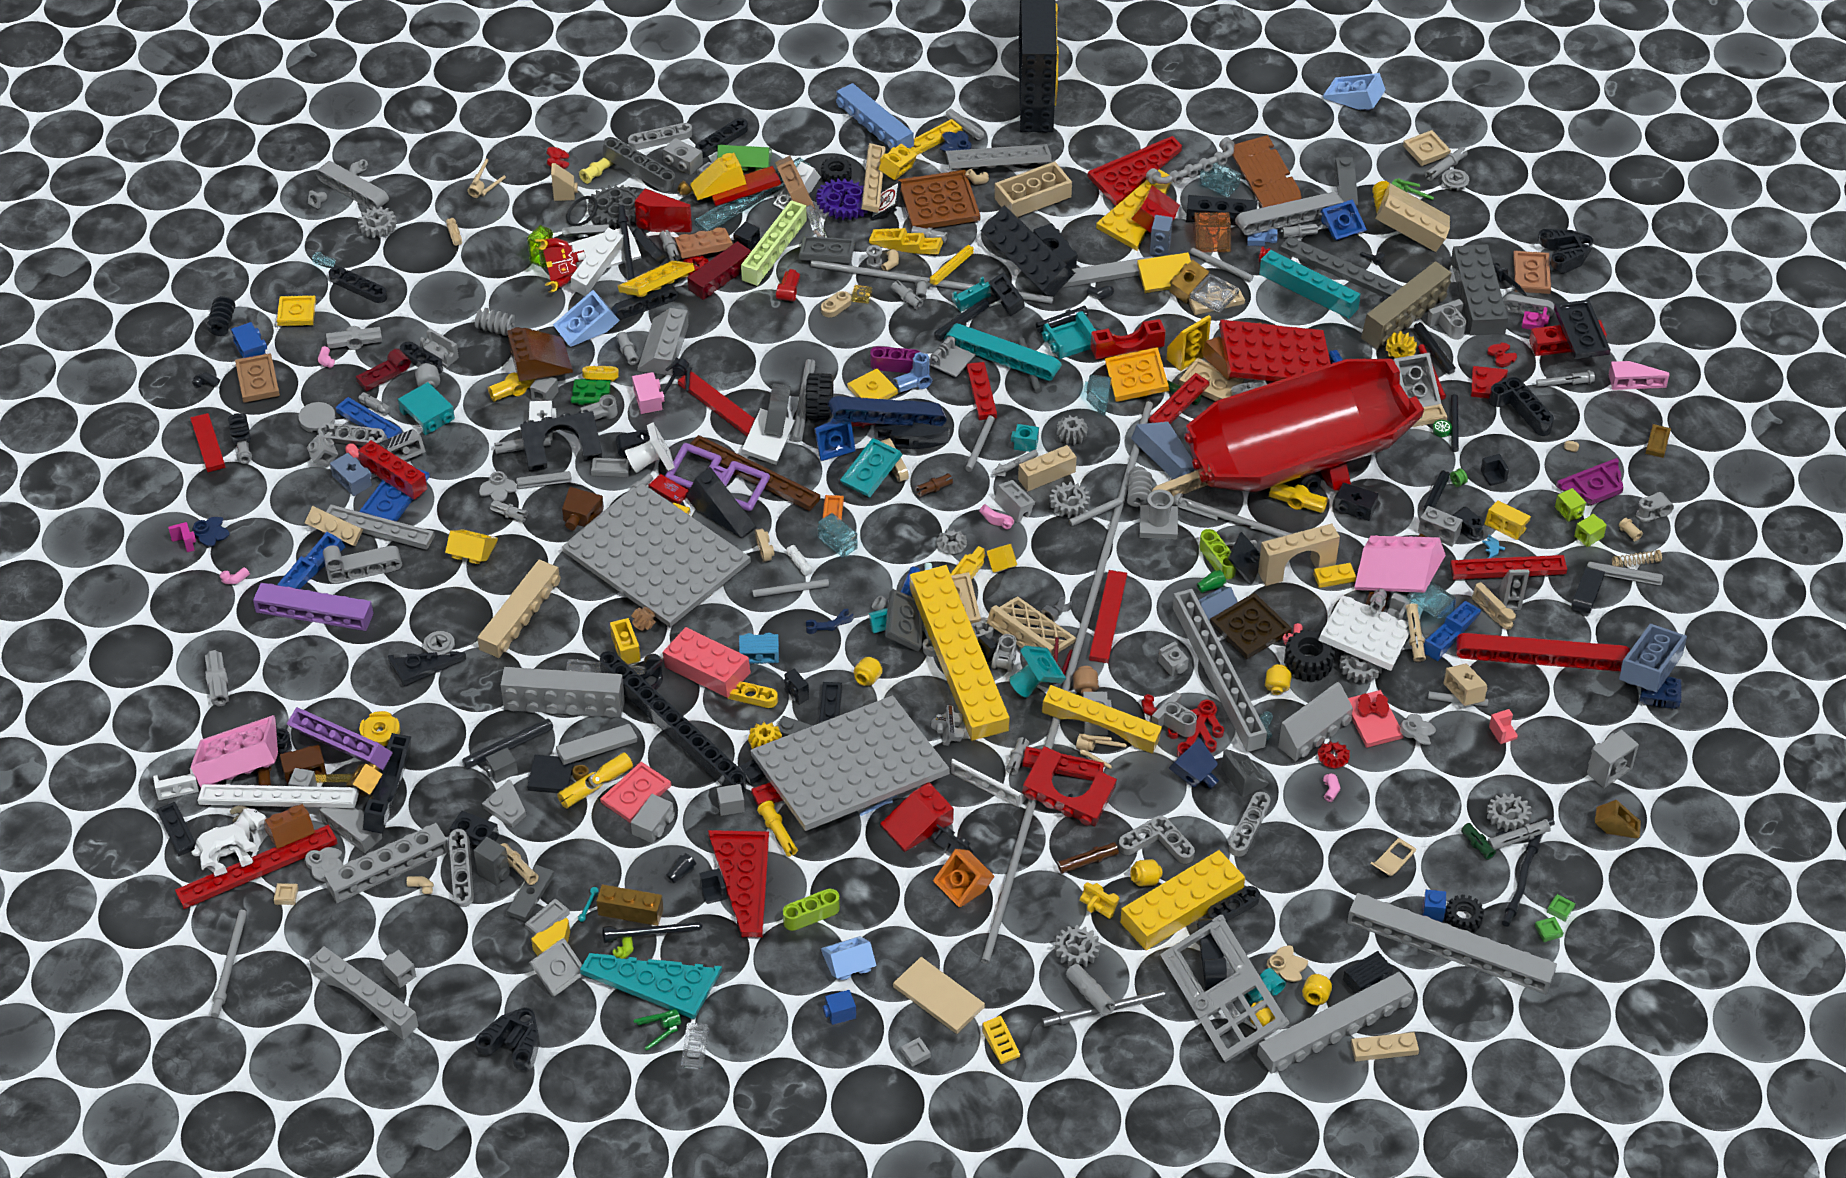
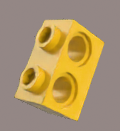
(897, 161)

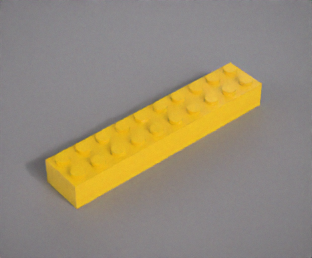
(959, 653)

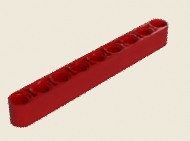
(1541, 651)

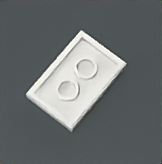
(763, 445)

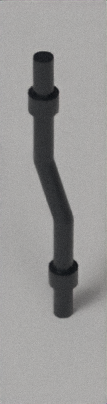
(1512, 907)

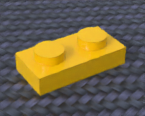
(1334, 575)

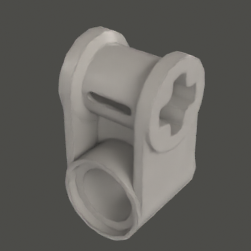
(1654, 507)
(1005, 653)

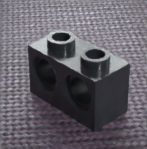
(1007, 294)
(475, 828)

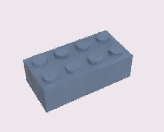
(1653, 657)

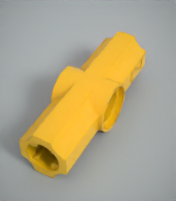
(509, 386)
(1299, 497)

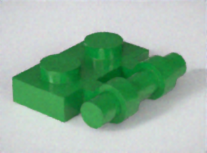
(589, 391)

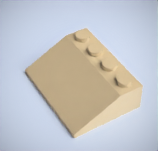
(1413, 218)

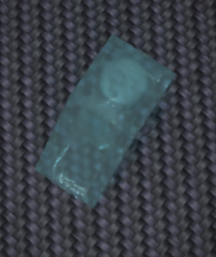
(1098, 392)

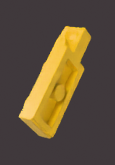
(970, 563)

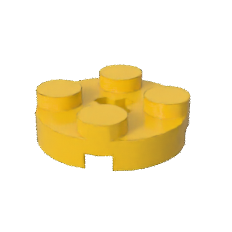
(376, 720)

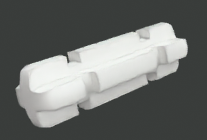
(799, 560)

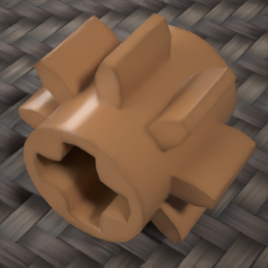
(643, 618)

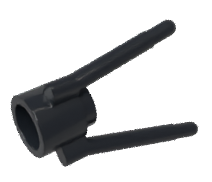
(680, 367)

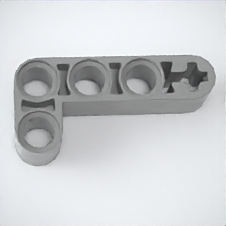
(360, 564)

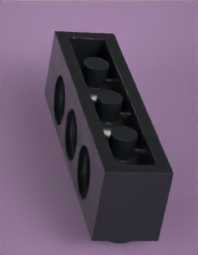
(1208, 204)

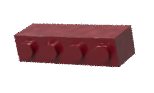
(718, 271)

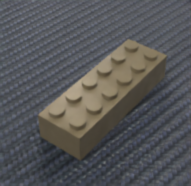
(1406, 305)

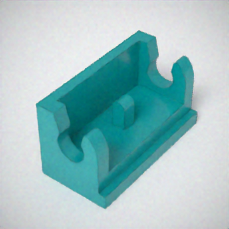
(971, 295)

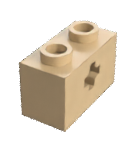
(1465, 684)

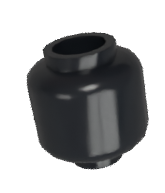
(1311, 482)

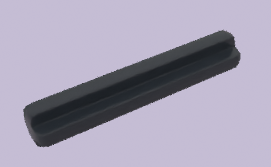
(1437, 489)

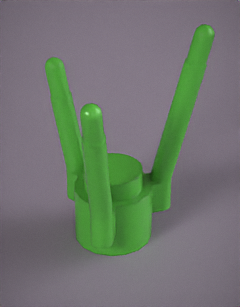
(1402, 184)

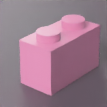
(647, 393)

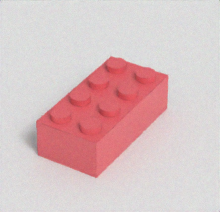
(706, 662)

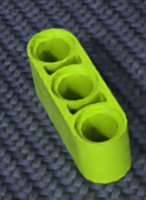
(1216, 552)
(799, 913)

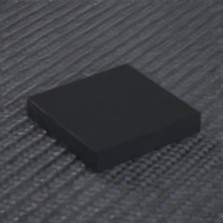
(549, 774)

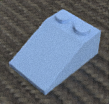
(1356, 91)
(586, 320)

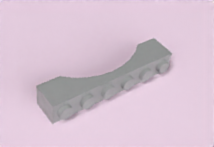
(390, 1010)

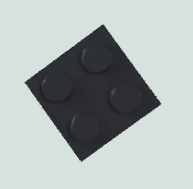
(796, 686)

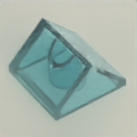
(1434, 600)

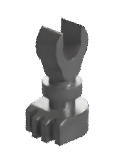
(1054, 612)

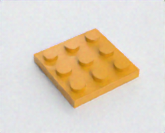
(1137, 374)

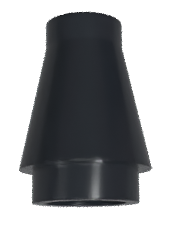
(681, 867)

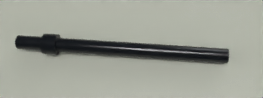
(623, 223)

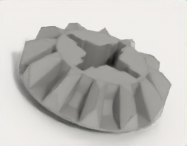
(1458, 175)
(951, 547)
(444, 638)

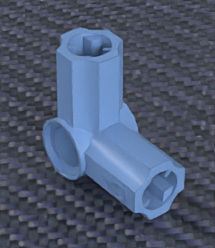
(917, 377)

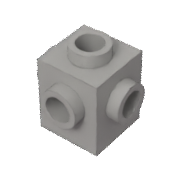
(322, 450)

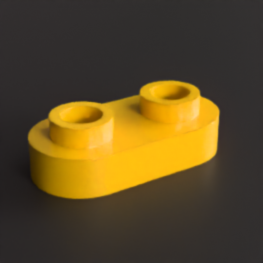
(600, 373)

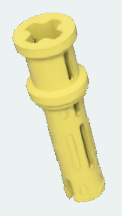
(594, 170)

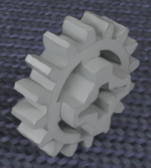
(377, 222)
(1069, 499)
(1358, 668)
(1509, 812)
(1077, 947)

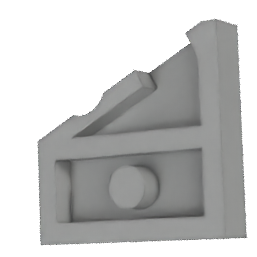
(505, 805)

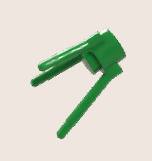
(668, 1020)

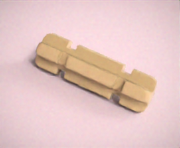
(454, 231)

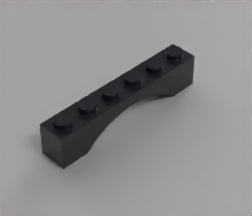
(382, 800)

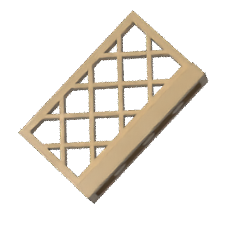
(1027, 635)

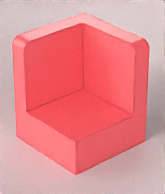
(1501, 726)

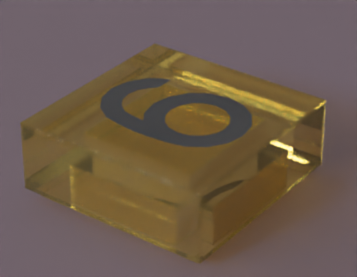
(861, 294)

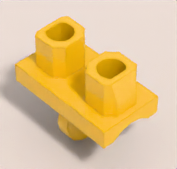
(1099, 900)

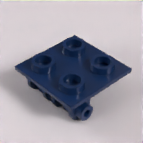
(1668, 692)

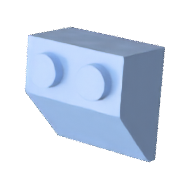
(849, 957)

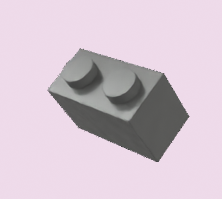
(491, 861)

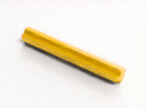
(951, 265)

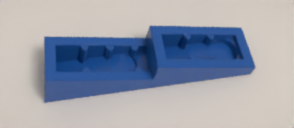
(309, 566)
(1455, 624)

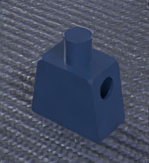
(1196, 765)

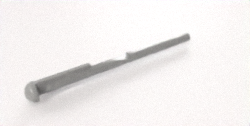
(1215, 513)

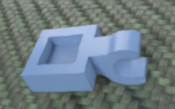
(1260, 238)

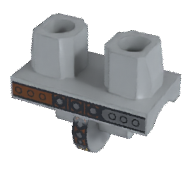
(946, 725)

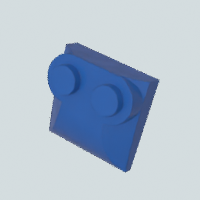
(1342, 220)
(834, 439)

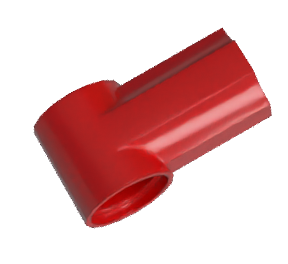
(788, 288)

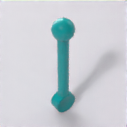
(594, 892)

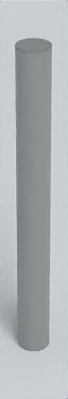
(1221, 264)
(979, 444)
(790, 588)

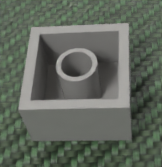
(1612, 758)

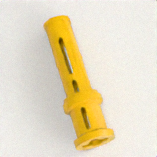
(774, 822)

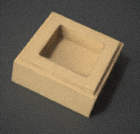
(286, 894)

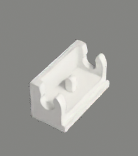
(176, 786)

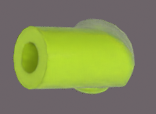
(625, 950)

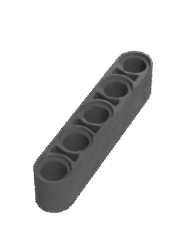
(638, 164)

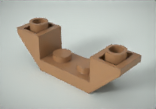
(793, 181)

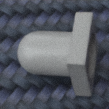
(315, 199)

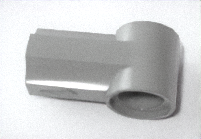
(604, 408)

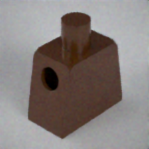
(581, 507)

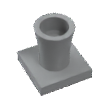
(1159, 517)

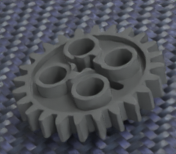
(608, 203)

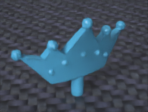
(1493, 545)

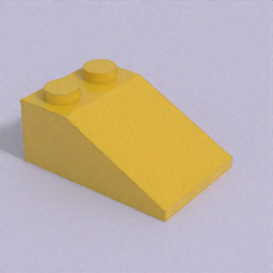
(720, 176)
(1189, 344)

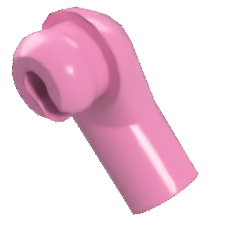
(324, 358)
(234, 578)
(1334, 787)

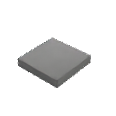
(557, 967)

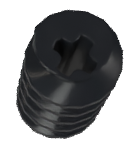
(220, 316)

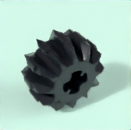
(239, 428)

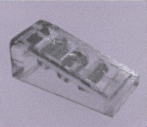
(695, 1032)

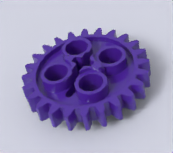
(832, 195)

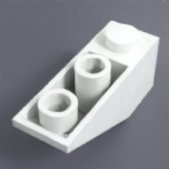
(809, 177)

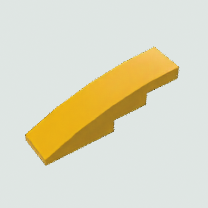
(905, 242)

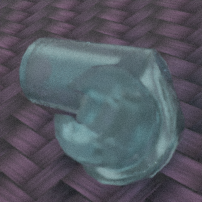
(319, 258)
(1266, 719)

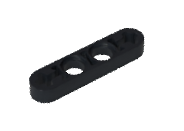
(736, 128)
(374, 293)
(668, 295)

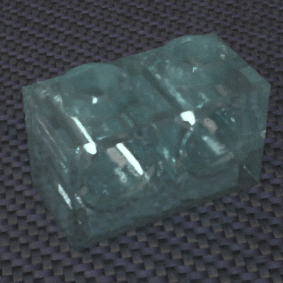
(1220, 179)
(837, 535)

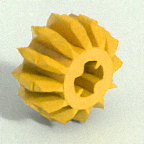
(1401, 345)
(763, 734)

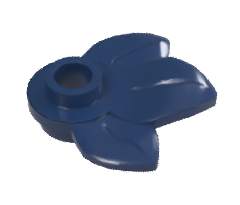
(955, 141)
(210, 531)

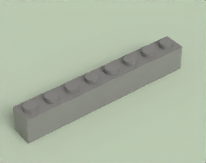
(1335, 1023)

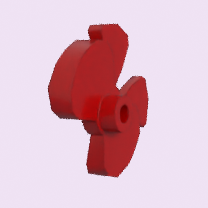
(555, 156)
(1498, 351)
(1366, 707)

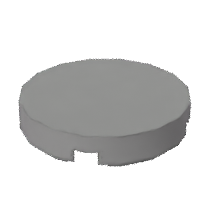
(315, 415)

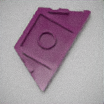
(1596, 482)

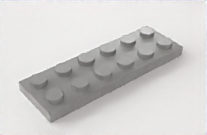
(998, 156)

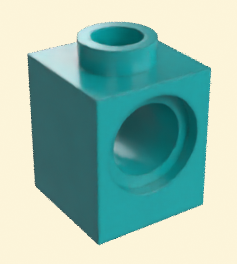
(1025, 438)

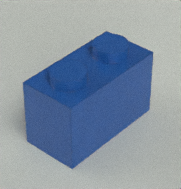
(248, 340)

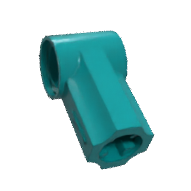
(1273, 982)

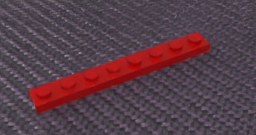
(262, 864)

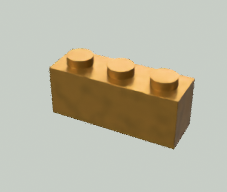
(630, 905)

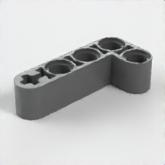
(777, 409)

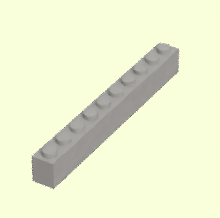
(1219, 670)
(1452, 943)

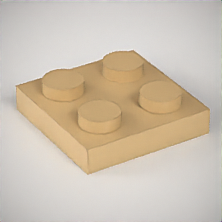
(1426, 148)

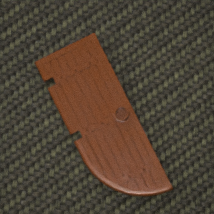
(1265, 172)

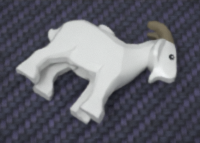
(229, 839)

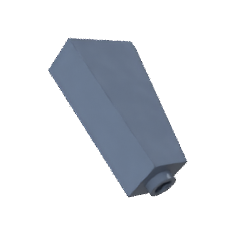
(1164, 447)

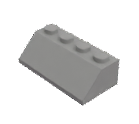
(664, 341)
(1315, 722)

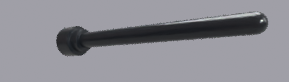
(610, 934)

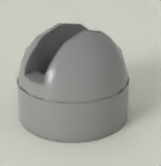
(880, 603)

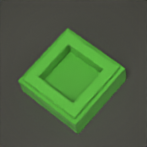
(1561, 907)
(1549, 929)

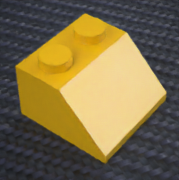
(470, 545)

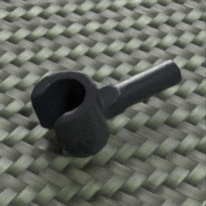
(1375, 258)

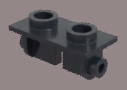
(946, 836)

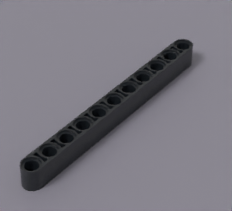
(674, 723)

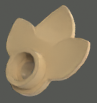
(1289, 964)

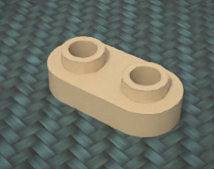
(836, 304)
(765, 549)

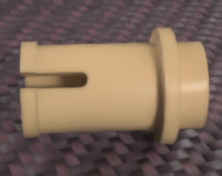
(1627, 526)

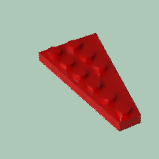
(1127, 173)
(743, 866)

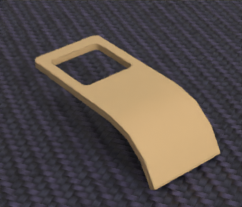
(1391, 863)

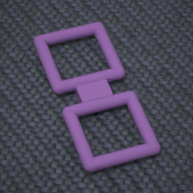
(723, 474)

